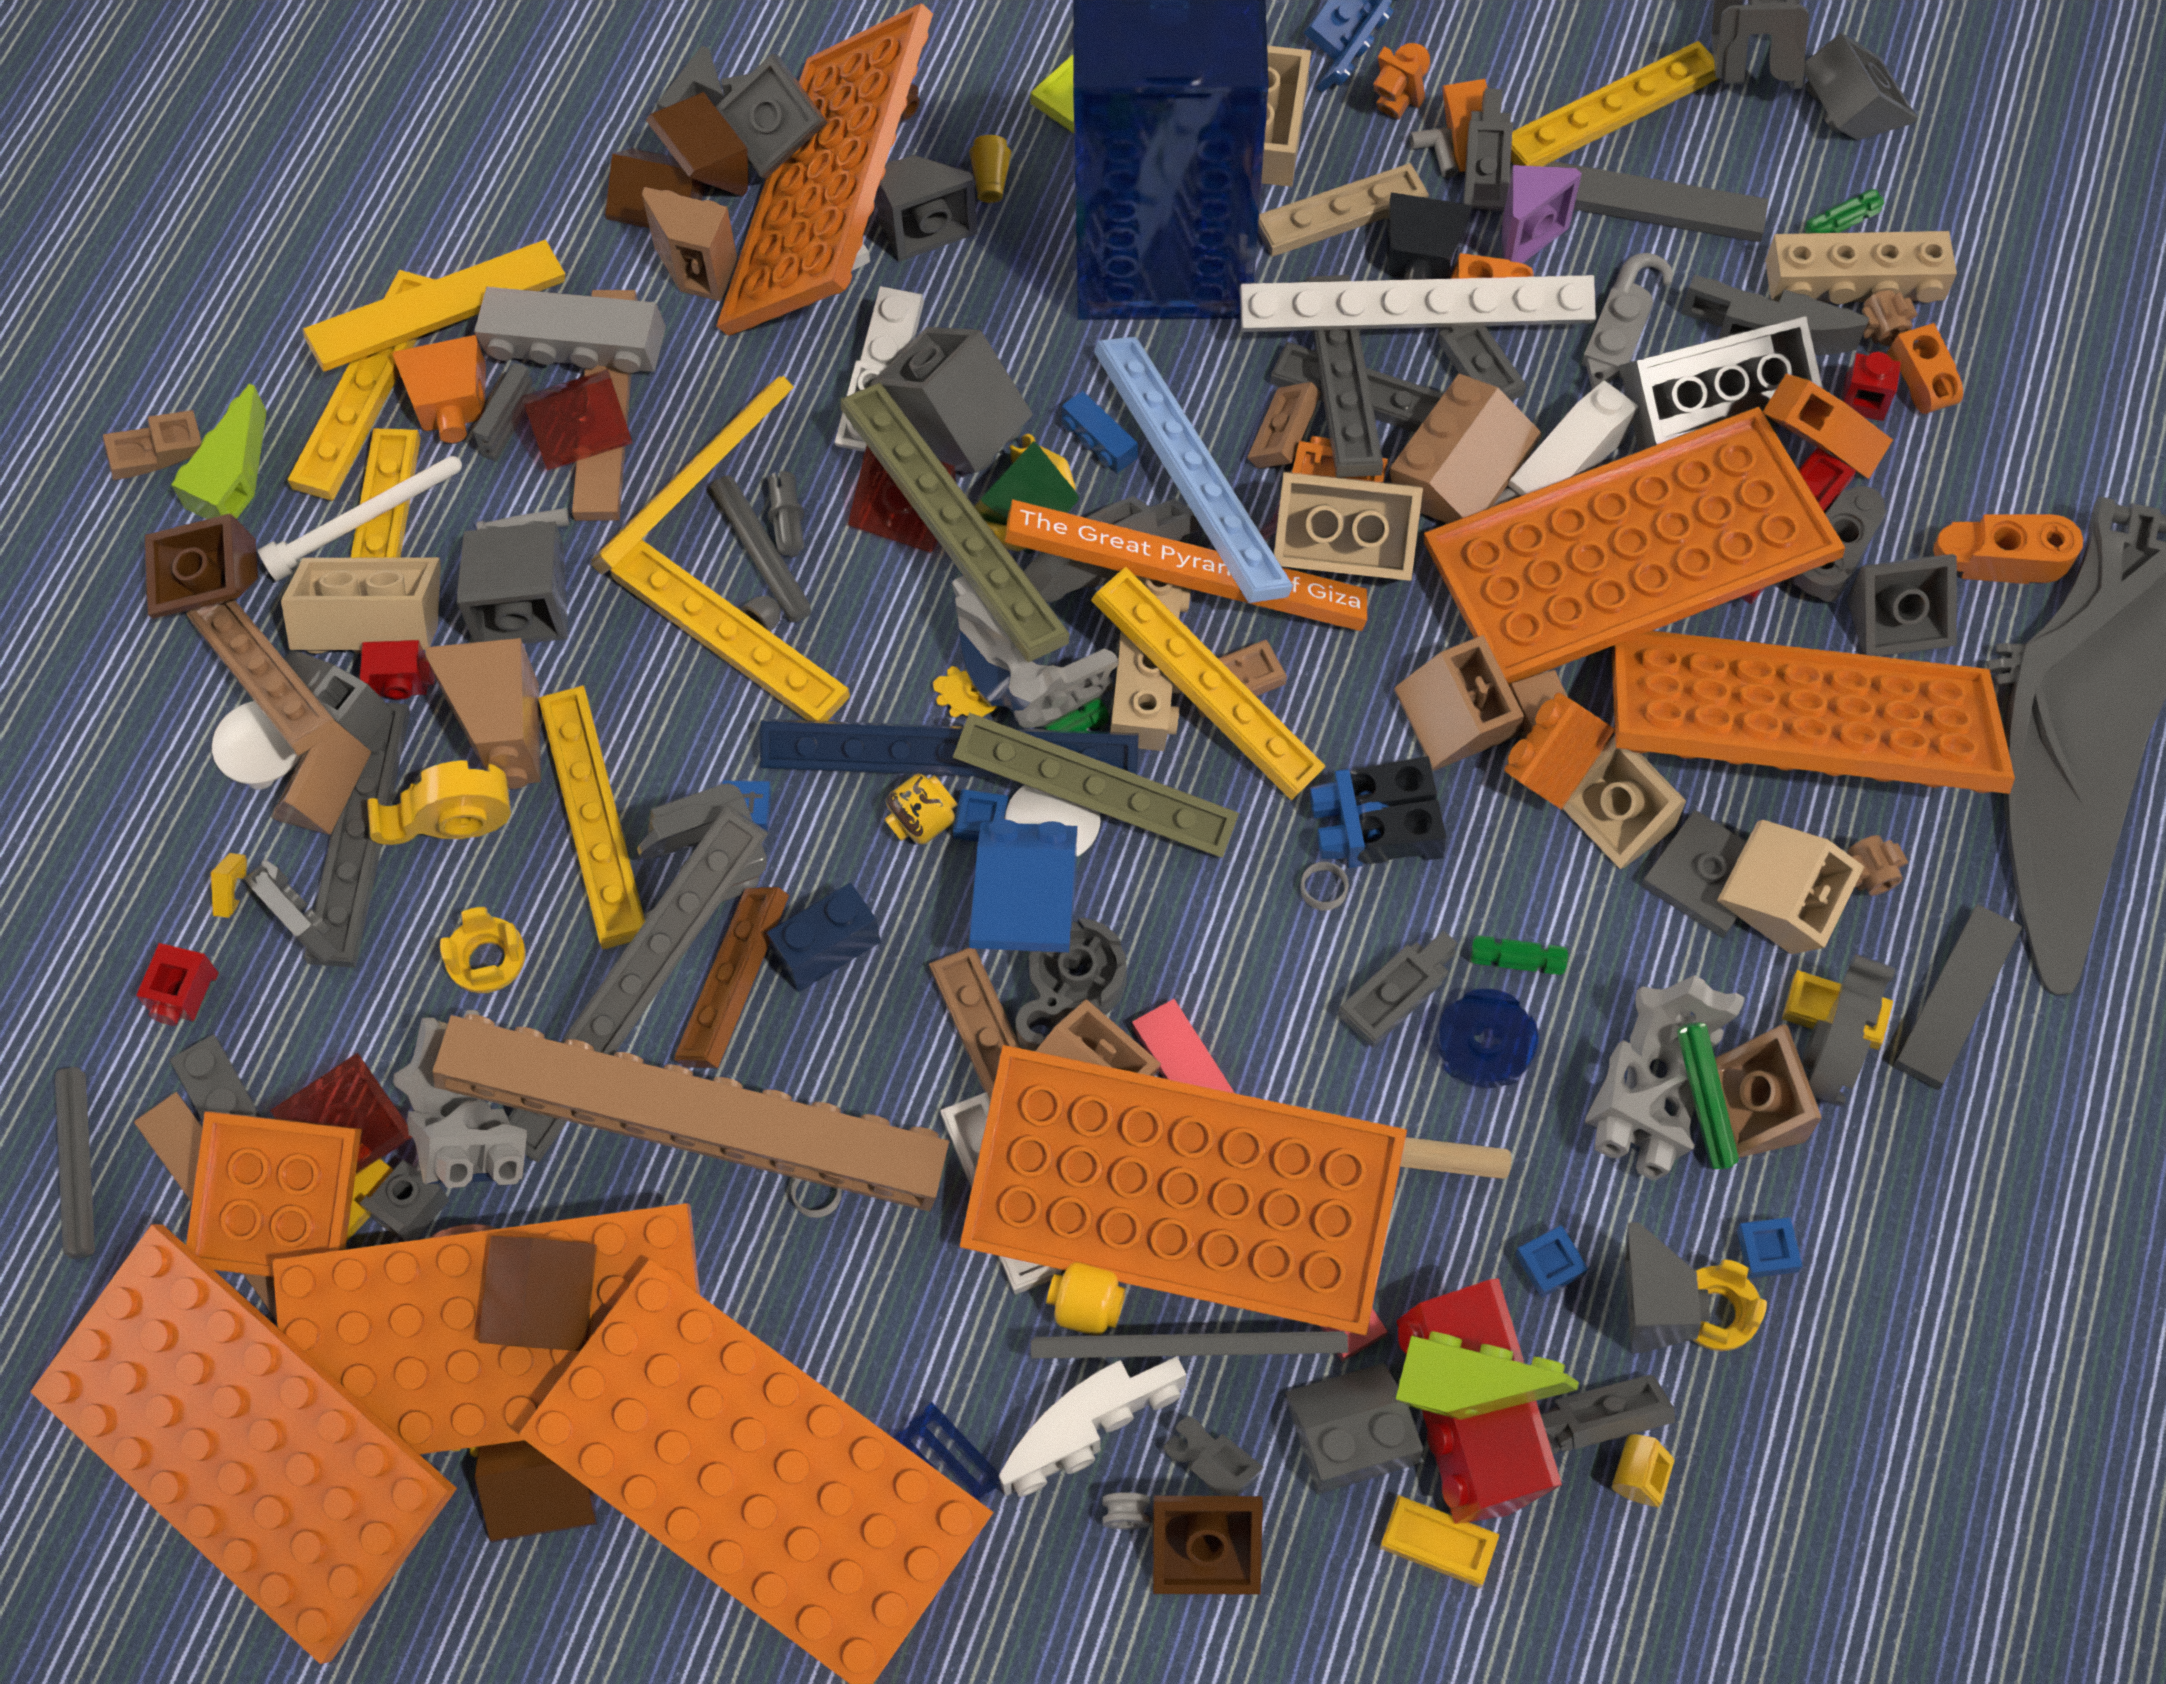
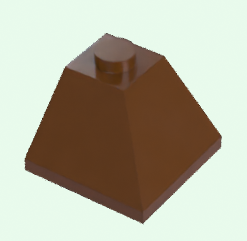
(198, 565)

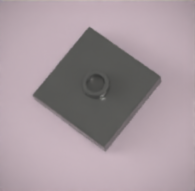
(771, 115)
(1696, 870)

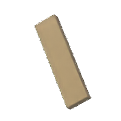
(1336, 210)

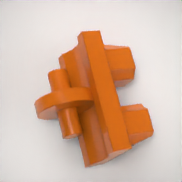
(1401, 78)

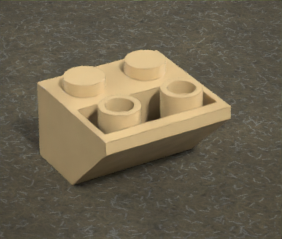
(1790, 886)

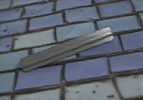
(761, 549)
(74, 1163)

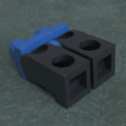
(1381, 813)

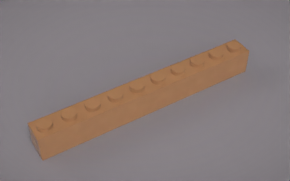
(690, 1111)

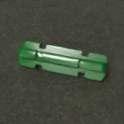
(1846, 213)
(1092, 715)
(1519, 955)

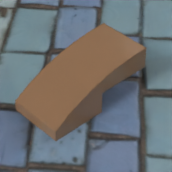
(145, 450)

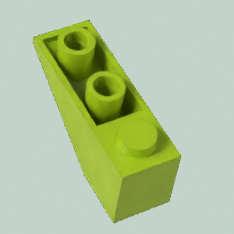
(226, 465)
(1471, 1383)

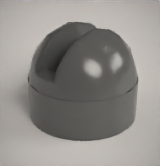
(763, 611)

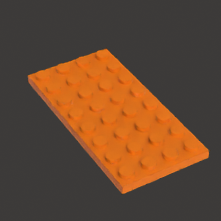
(822, 196)
(1633, 545)
(1810, 711)
(1184, 1189)
(407, 1319)
(243, 1442)
(756, 1475)

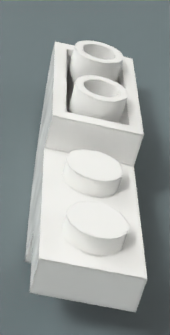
(889, 333)
(1067, 1431)

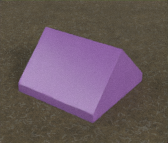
(1537, 209)

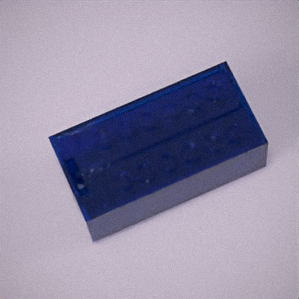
(1167, 155)

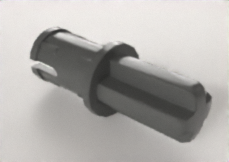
(786, 514)

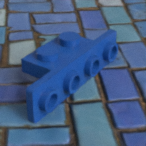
(1344, 31)

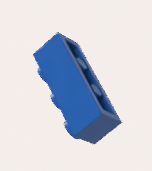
(1099, 432)

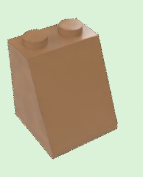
(494, 702)

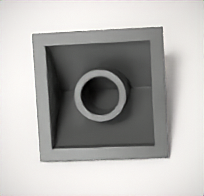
(1905, 605)

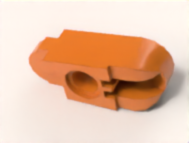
(2036, 547)

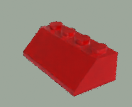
(1495, 1458)

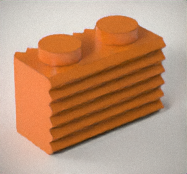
(1558, 749)

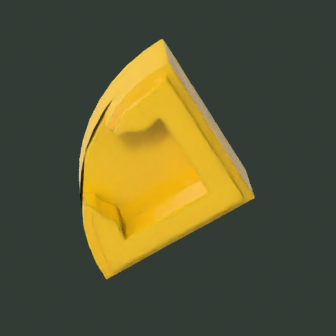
(224, 881)

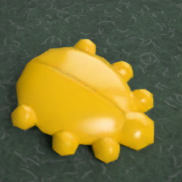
(960, 694)

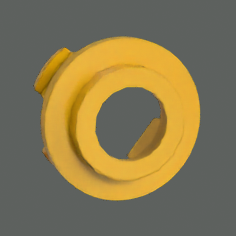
(477, 930)
(1731, 1282)

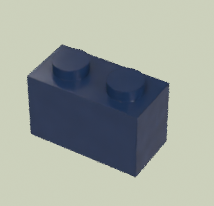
(824, 937)

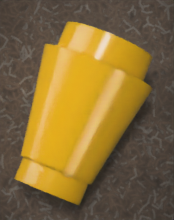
(990, 166)

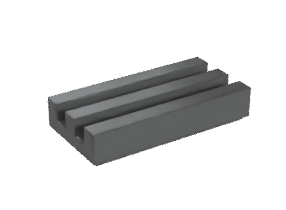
(503, 412)

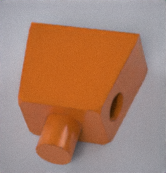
(445, 384)

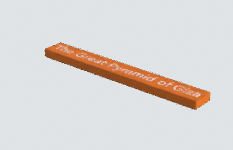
(1175, 563)

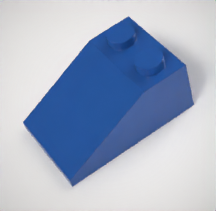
(1024, 886)

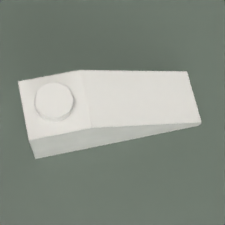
(1579, 441)

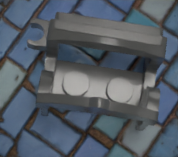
(1782, 19)
(687, 822)

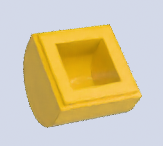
(1643, 1470)

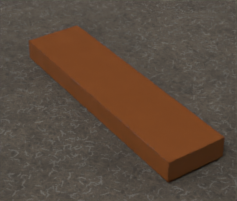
(731, 978)

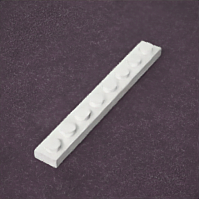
(1417, 303)

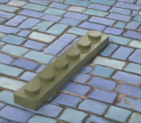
(1096, 785)

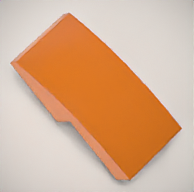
(1459, 102)

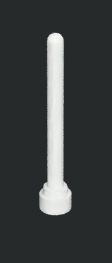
(283, 556)

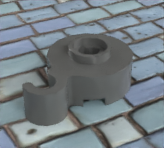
(1060, 992)
(1837, 1044)

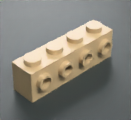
(1858, 265)
(1141, 688)

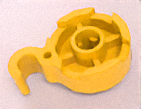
(444, 805)

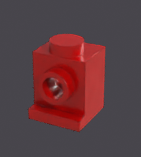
(1874, 374)
(396, 668)
(173, 971)

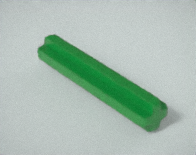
(1708, 1095)

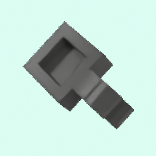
(1217, 1462)

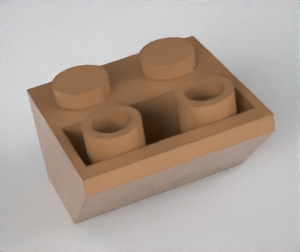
(692, 241)
(1460, 703)
(1095, 1039)

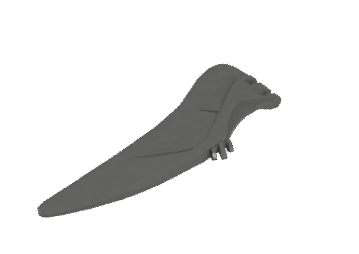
(2079, 732)

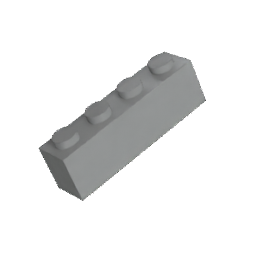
(570, 329)

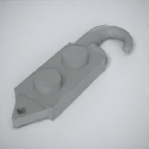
(1622, 320)

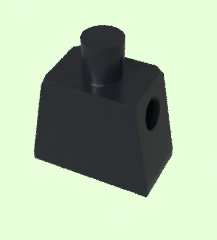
(1424, 236)

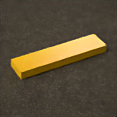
(389, 462)

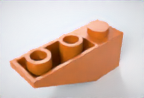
(1827, 424)

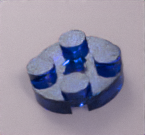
(1481, 1066)

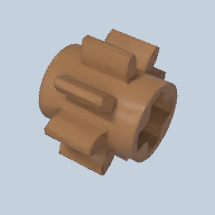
(1888, 316)
(1880, 862)

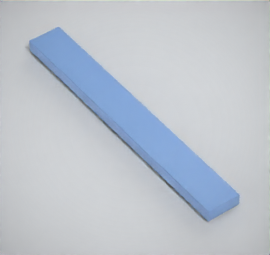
(1193, 470)

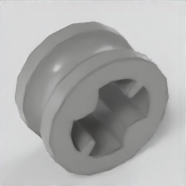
(1126, 1511)

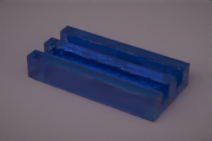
(918, 1427)

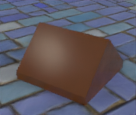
(703, 143)
(637, 169)
(537, 1293)
(529, 1493)
(1207, 1544)

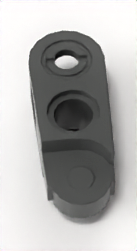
(1855, 519)

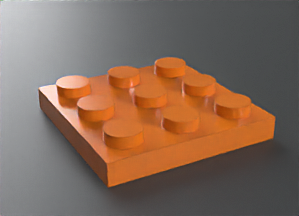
(270, 1191)

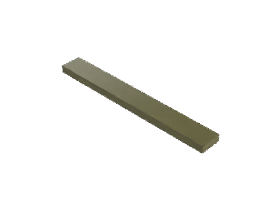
(955, 523)

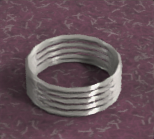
(1321, 866)
(814, 1213)

